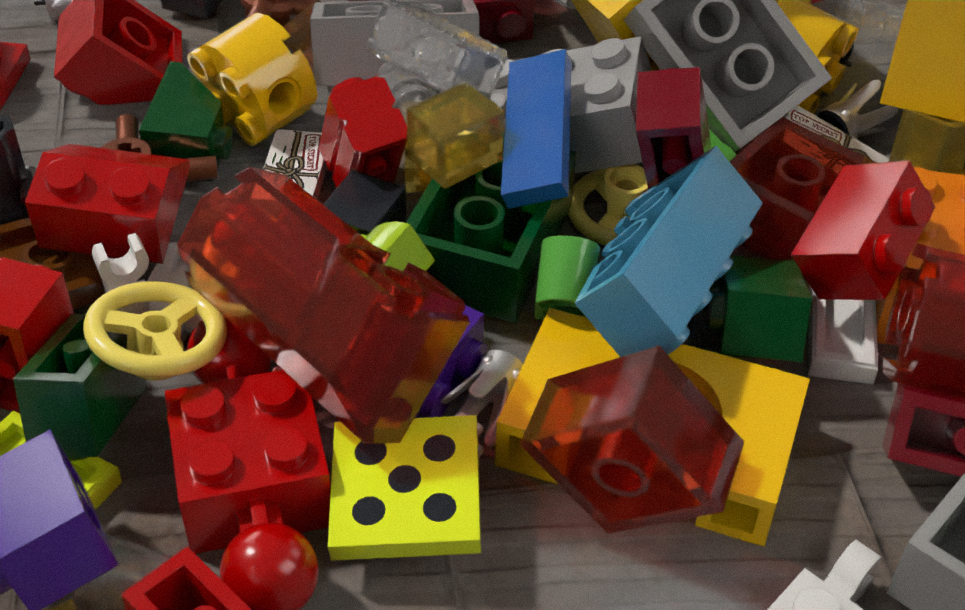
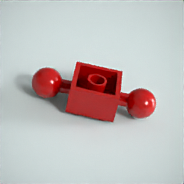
(250, 472)

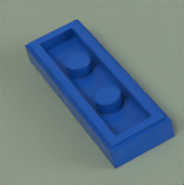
(537, 130)

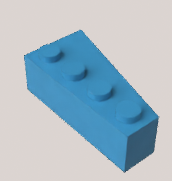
(669, 255)

